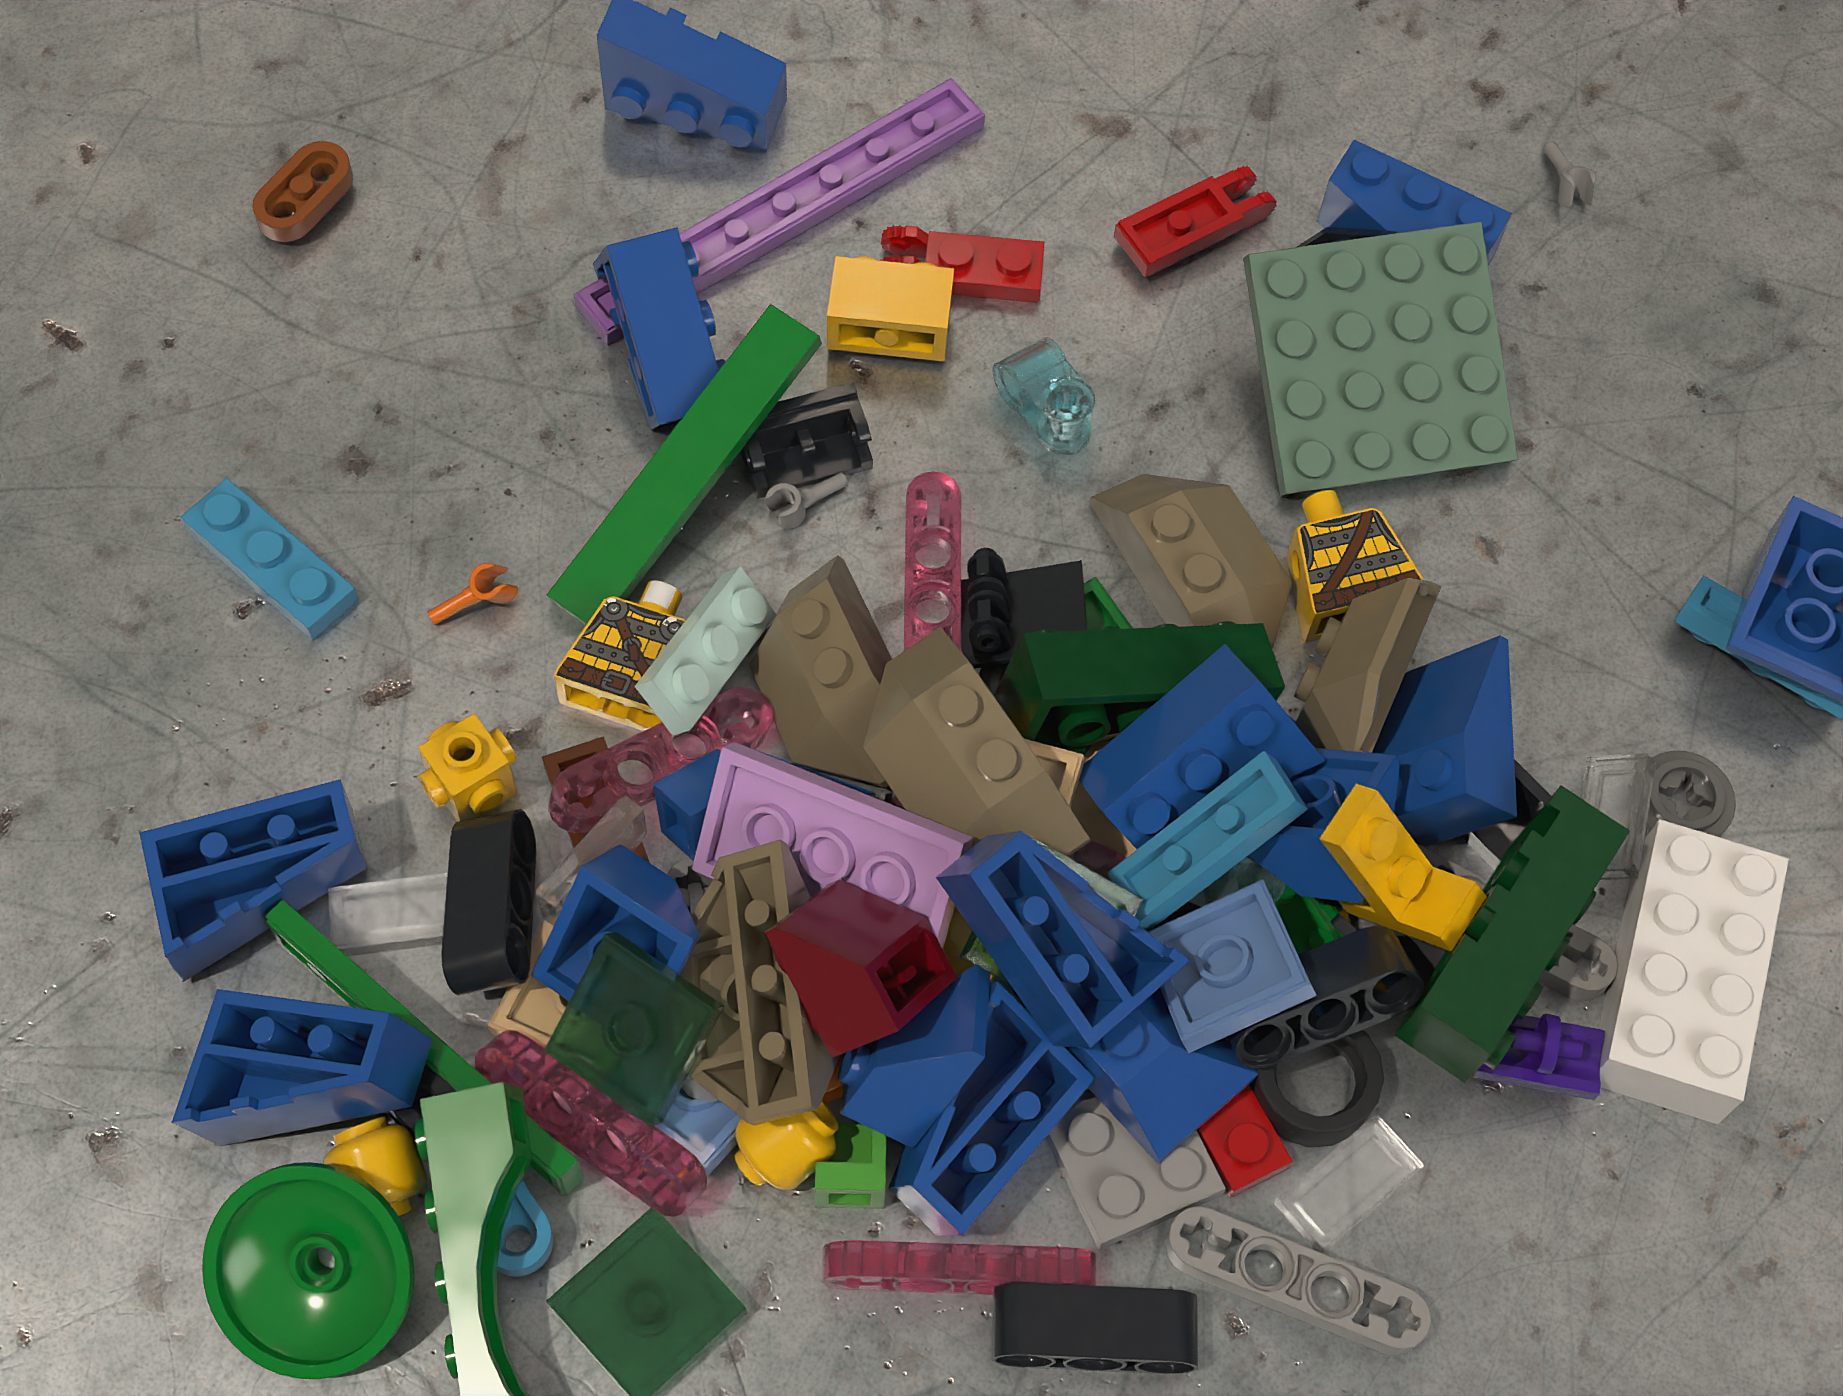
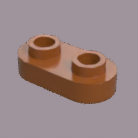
(299, 194)

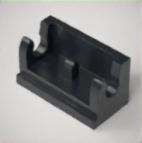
(809, 440)

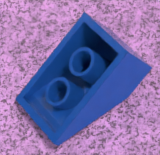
(1795, 601)
(1453, 744)

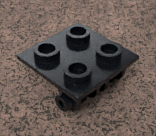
(1005, 605)

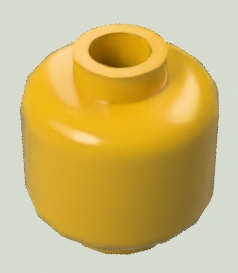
(786, 1148)
(383, 1158)

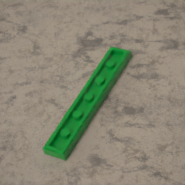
(686, 465)
(363, 992)

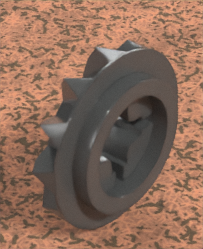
(1705, 787)

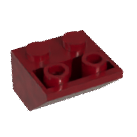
(859, 964)

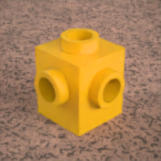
(467, 768)

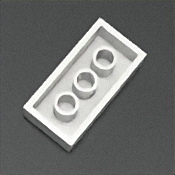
(1691, 972)

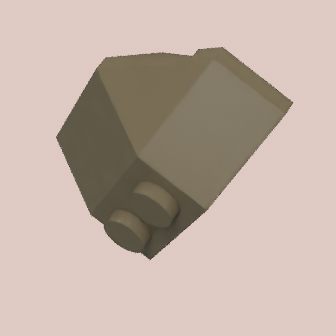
(1195, 552)
(1363, 665)
(824, 673)
(959, 754)
(762, 1048)

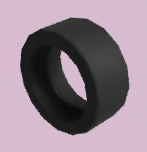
(1326, 1130)

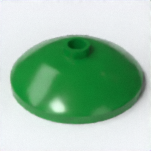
(277, 1294)

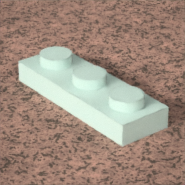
(705, 651)

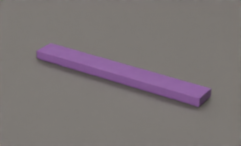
(812, 192)

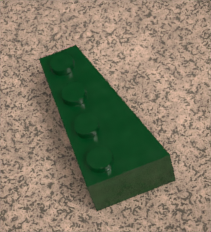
(1515, 935)

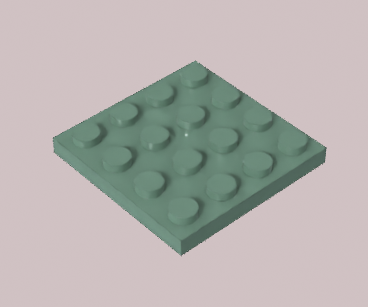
(1380, 358)

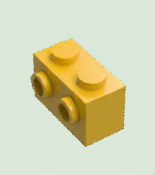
(889, 308)

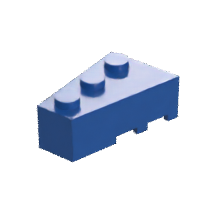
(686, 79)
(1389, 195)
(661, 321)
(1191, 746)
(233, 866)
(1056, 939)
(295, 1066)
(990, 1122)

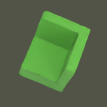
(855, 1172)

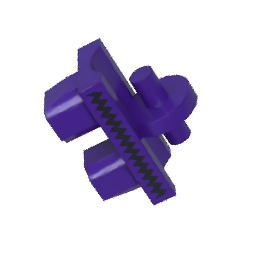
(1550, 1057)

